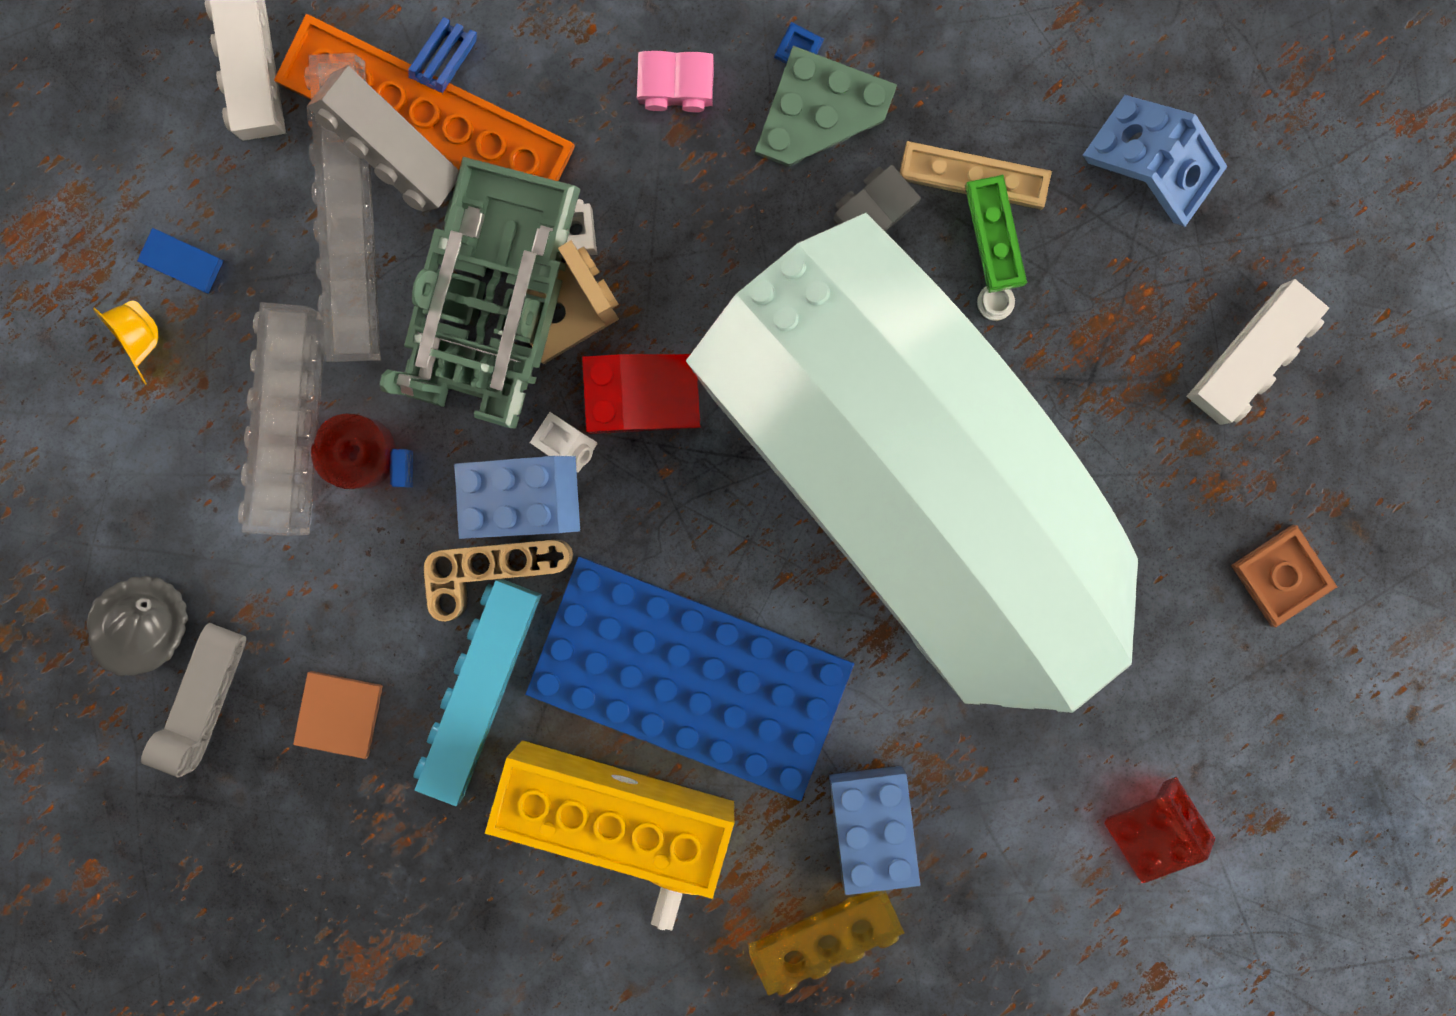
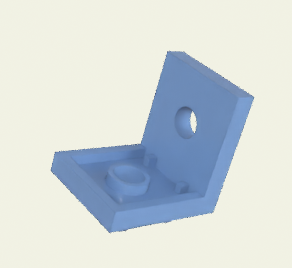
(1162, 156)

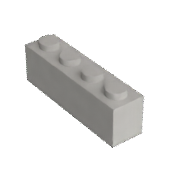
(383, 139)

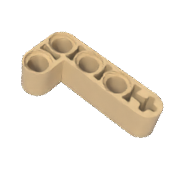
(499, 568)

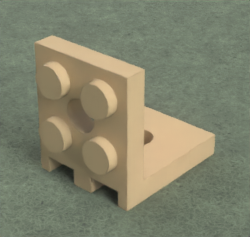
(586, 303)

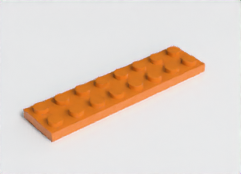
(451, 120)

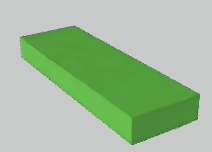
(995, 234)

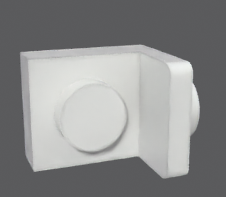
(561, 439)

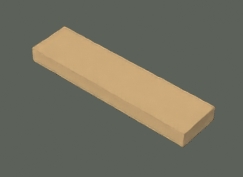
(953, 169)

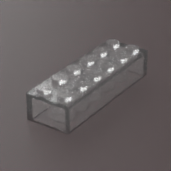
(282, 420)

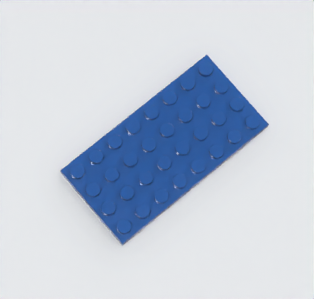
(690, 678)

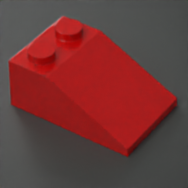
(639, 393)

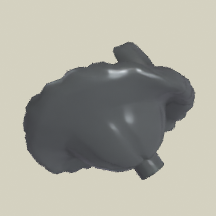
(136, 625)

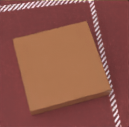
(1284, 576)
(338, 715)

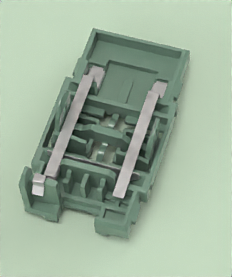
(501, 224)

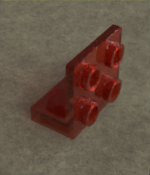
(1162, 833)

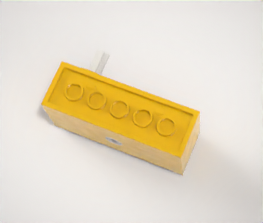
(614, 822)

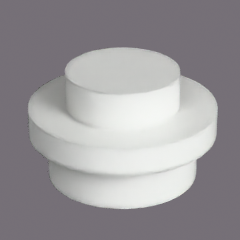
(995, 305)

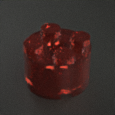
(335, 443)

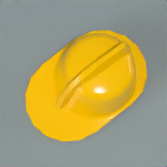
(132, 329)

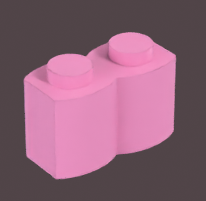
(675, 80)

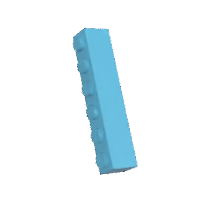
(477, 692)

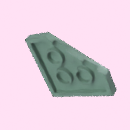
(820, 107)

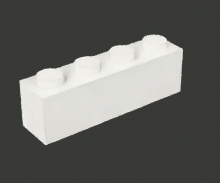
(246, 68)
(1258, 353)

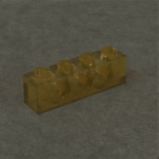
(804, 935)

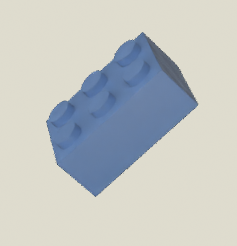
(517, 497)
(874, 830)

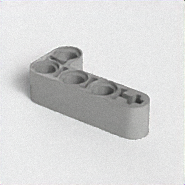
(197, 704)

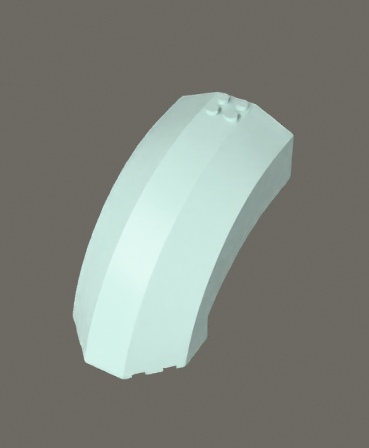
(928, 469)

